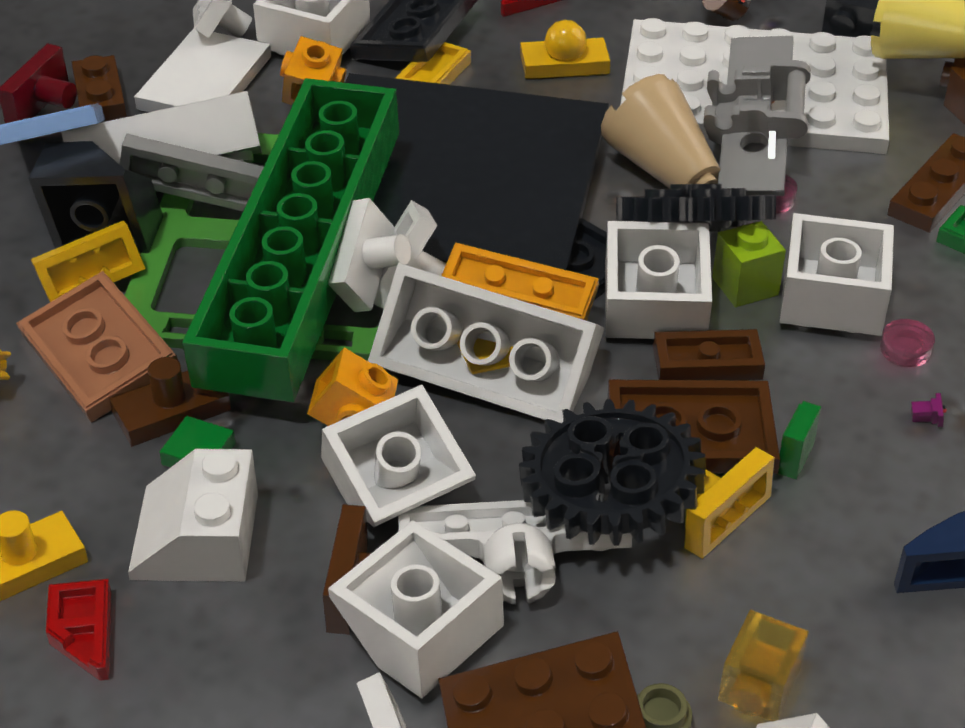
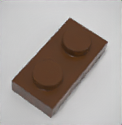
(99, 83)
(709, 355)

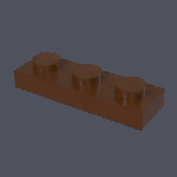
(933, 187)

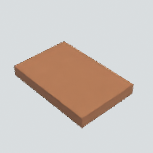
(94, 343)

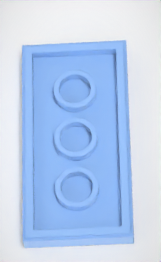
(51, 123)

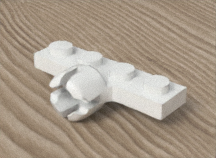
(507, 541)

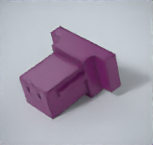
(929, 411)

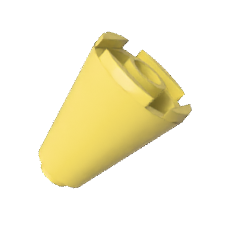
(919, 29)

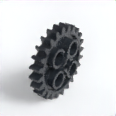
(697, 204)
(649, 480)

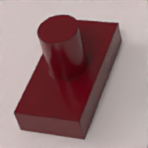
(36, 84)

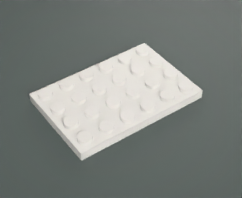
(842, 100)

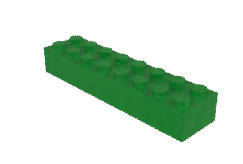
(273, 279)

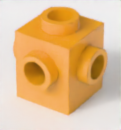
(312, 61)
(349, 387)

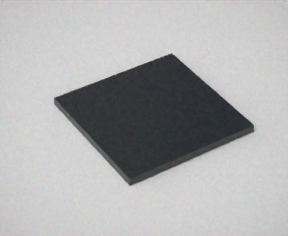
(491, 167)

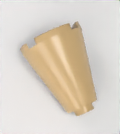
(660, 133)

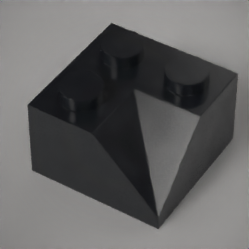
(88, 190)

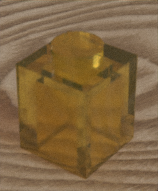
(762, 666)

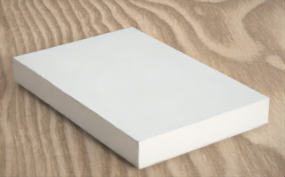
(203, 70)

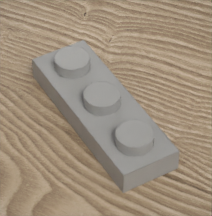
(191, 172)

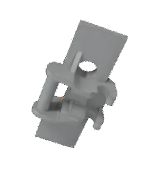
(742, 114)

